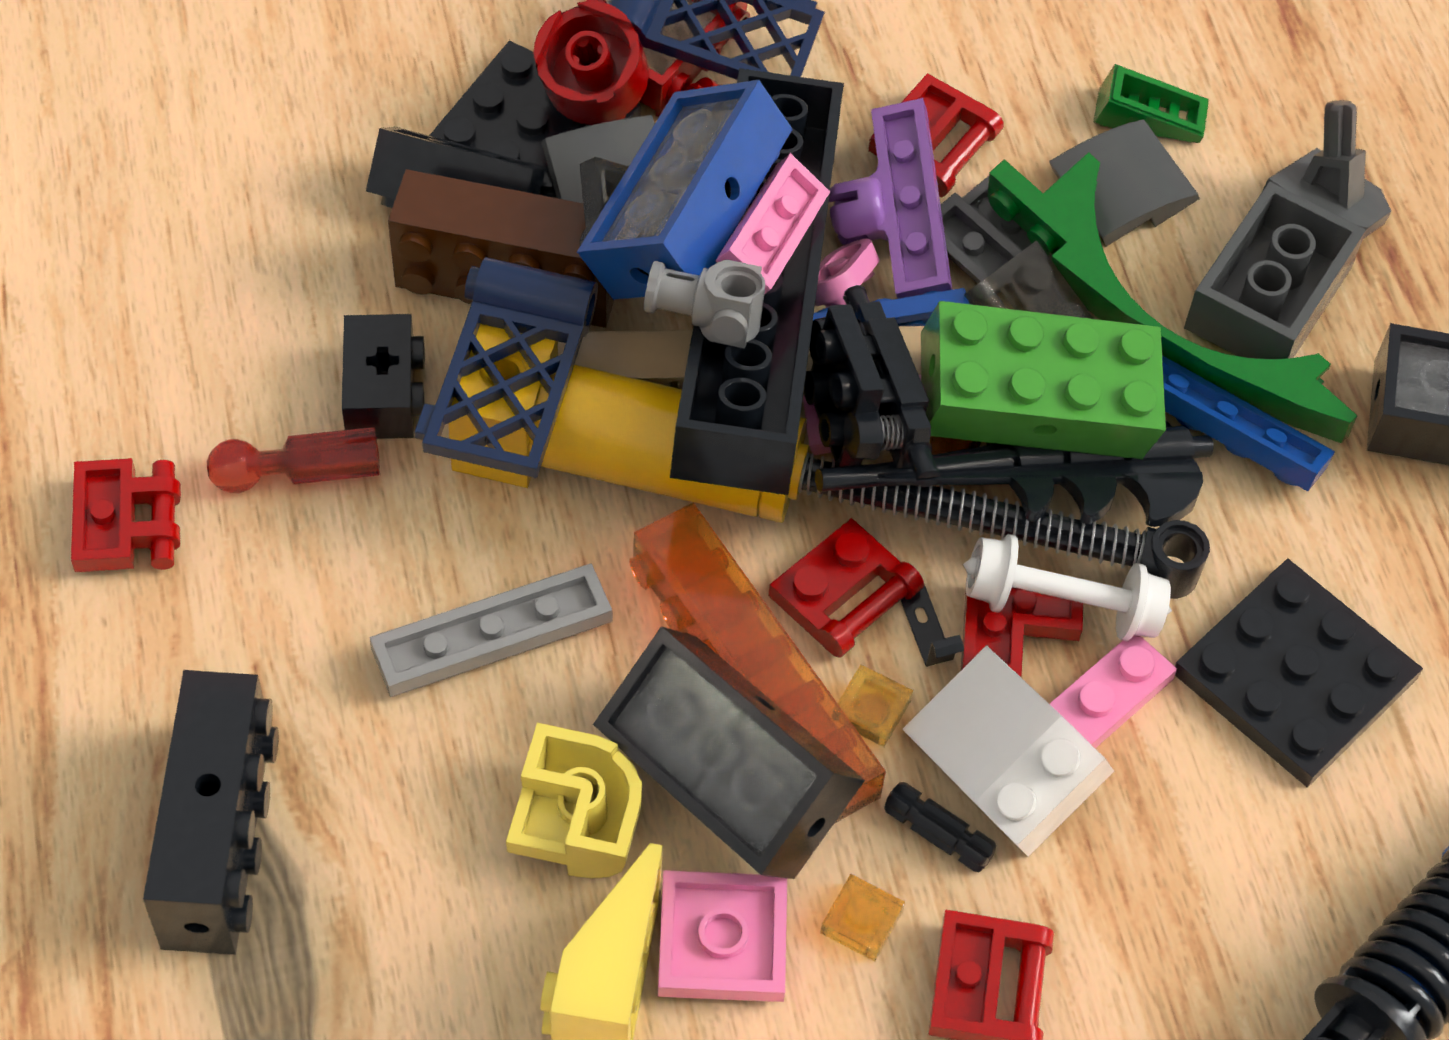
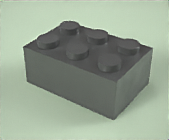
(1274, 277)

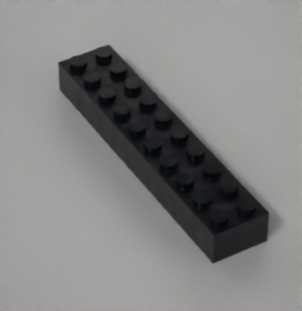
(745, 403)

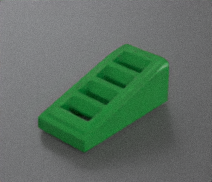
(1123, 101)

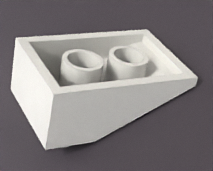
(1008, 750)

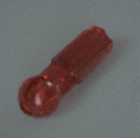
(303, 459)

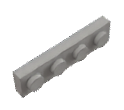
(491, 629)

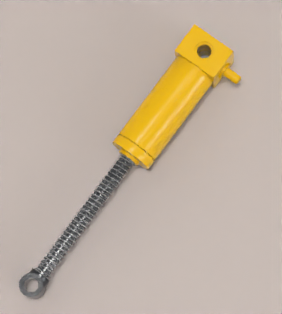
(625, 436)

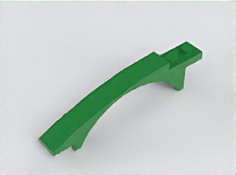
(1067, 228)

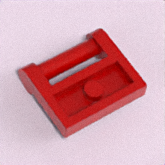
(945, 109)
(833, 575)
(971, 974)

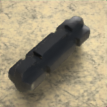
(940, 826)

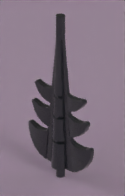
(1162, 481)

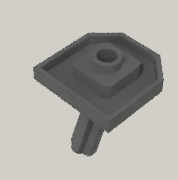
(1337, 173)

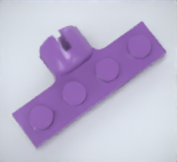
(899, 201)

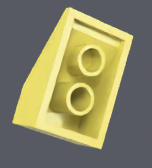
(607, 961)

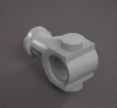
(720, 300)

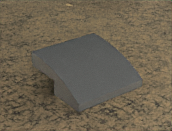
(611, 141)
(1134, 179)
(978, 236)

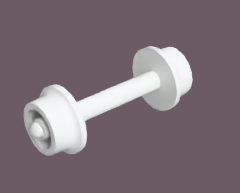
(1139, 603)

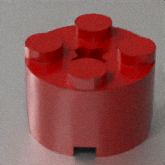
(591, 63)

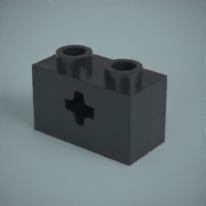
(380, 374)

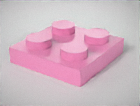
(723, 936)

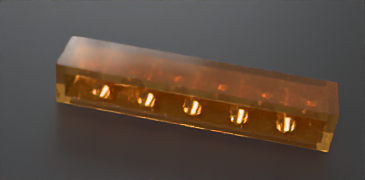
(713, 599)

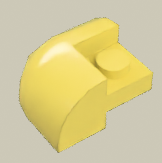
(576, 803)

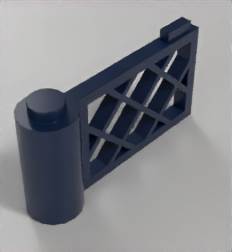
(652, 16)
(519, 302)

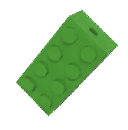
(1043, 380)

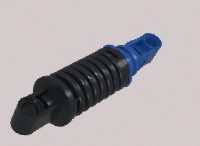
(1398, 977)

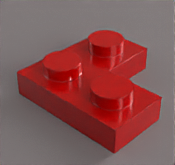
(1023, 615)

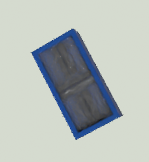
(686, 186)

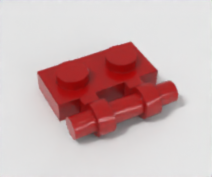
(105, 515)

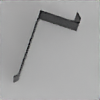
(929, 635)

